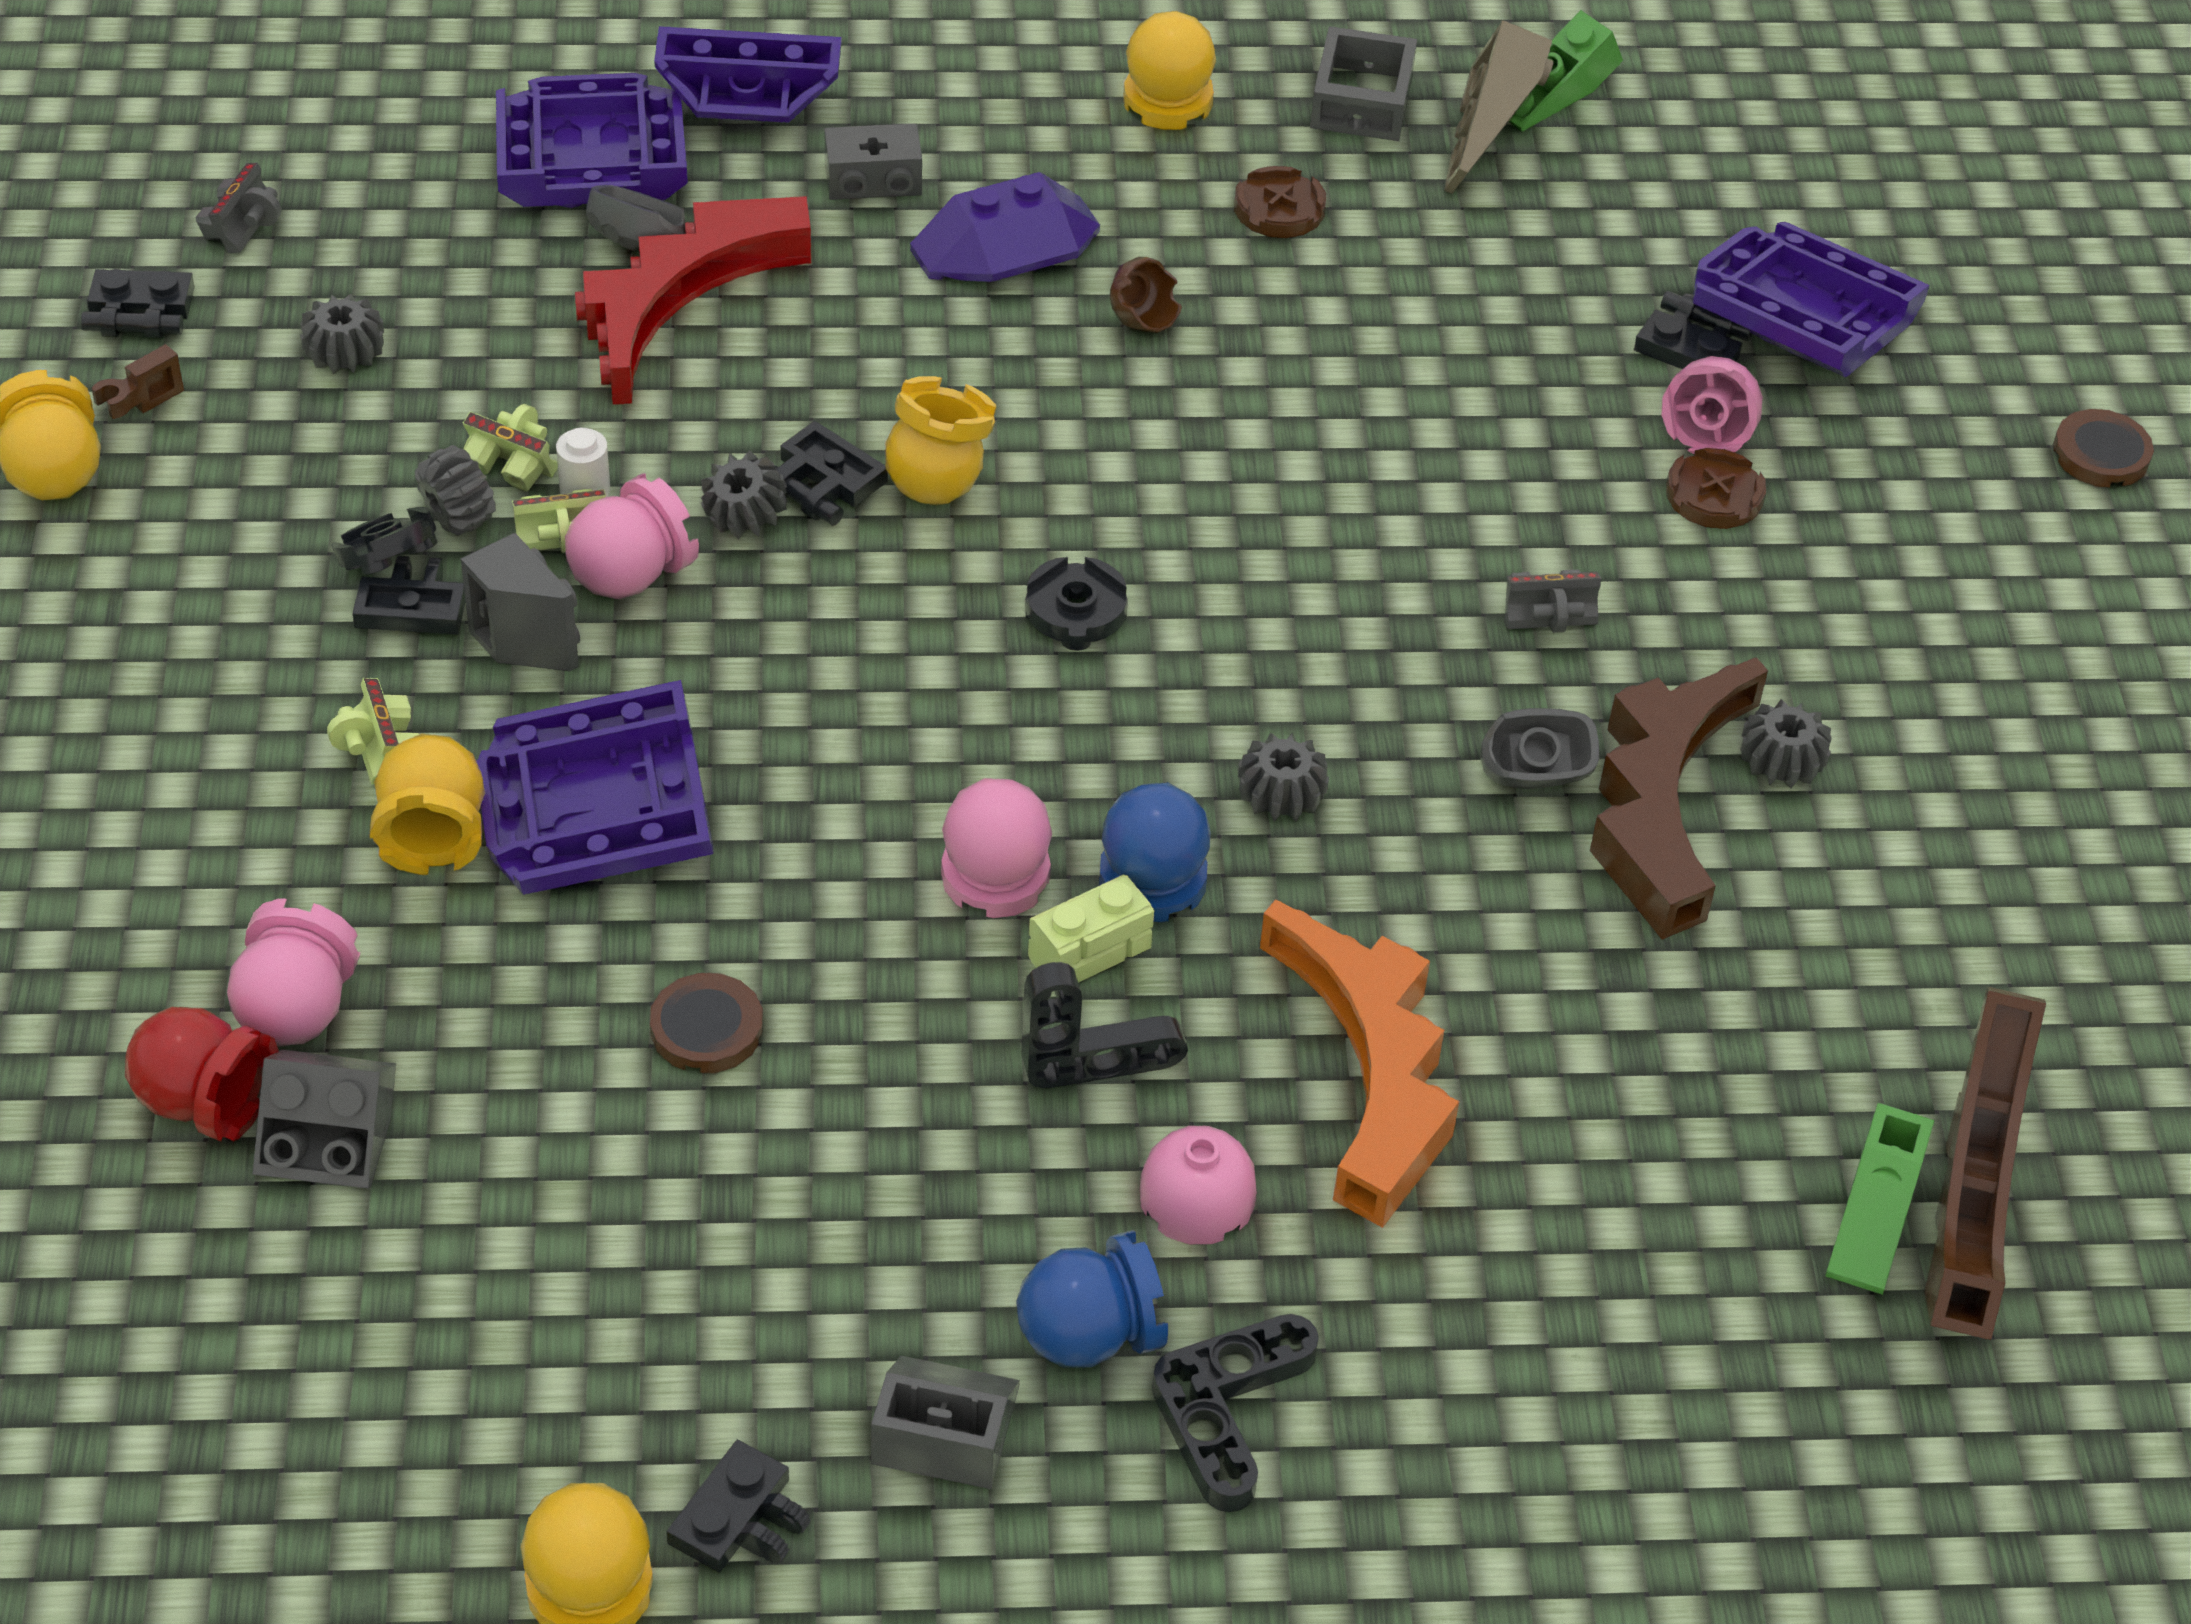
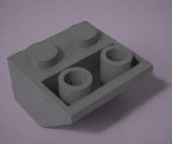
(520, 606)
(323, 1118)
(942, 1421)

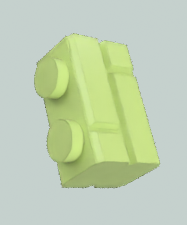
(1093, 929)

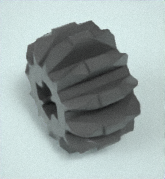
(342, 333)
(455, 490)
(744, 494)
(1786, 743)
(1283, 777)

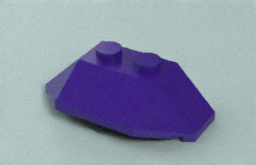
(746, 72)
(1005, 231)

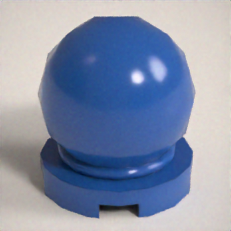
(1160, 843)
(1087, 1304)

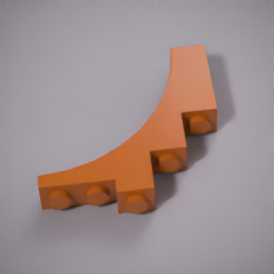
(1396, 1049)

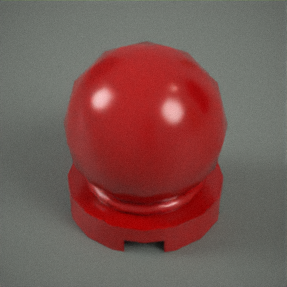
(199, 1070)

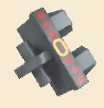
(240, 210)
(1552, 600)

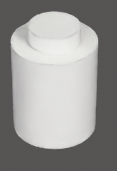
(582, 461)

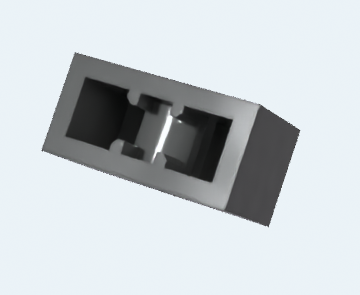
(873, 161)

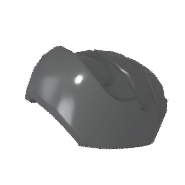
(627, 214)
(1540, 748)

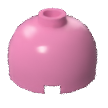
(1712, 405)
(1198, 1185)

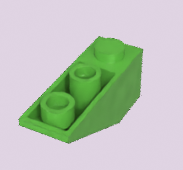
(1582, 59)
(1879, 1198)

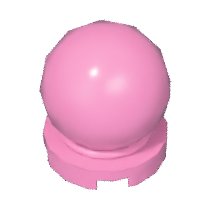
(627, 540)
(996, 847)
(292, 971)

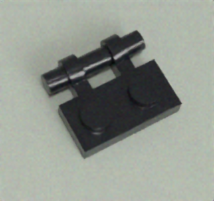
(138, 302)
(1680, 342)
(834, 465)

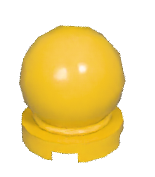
(1170, 71)
(47, 435)
(937, 440)
(428, 805)
(587, 1557)

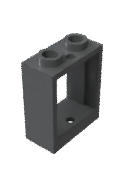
(1380, 110)

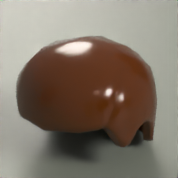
(1144, 295)

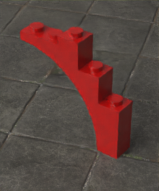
(719, 246)

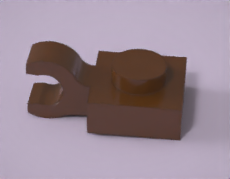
(147, 384)

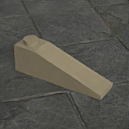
(1494, 91)

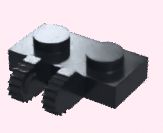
(410, 604)
(729, 1509)

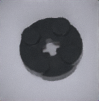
(377, 540)
(1071, 622)

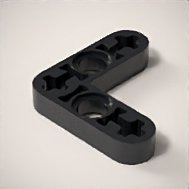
(1068, 1053)
(1213, 1385)

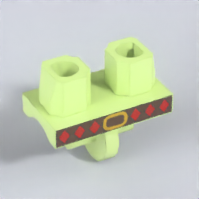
(515, 439)
(546, 519)
(371, 725)

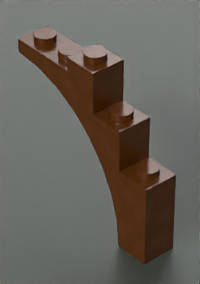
(1642, 832)
(1981, 1146)

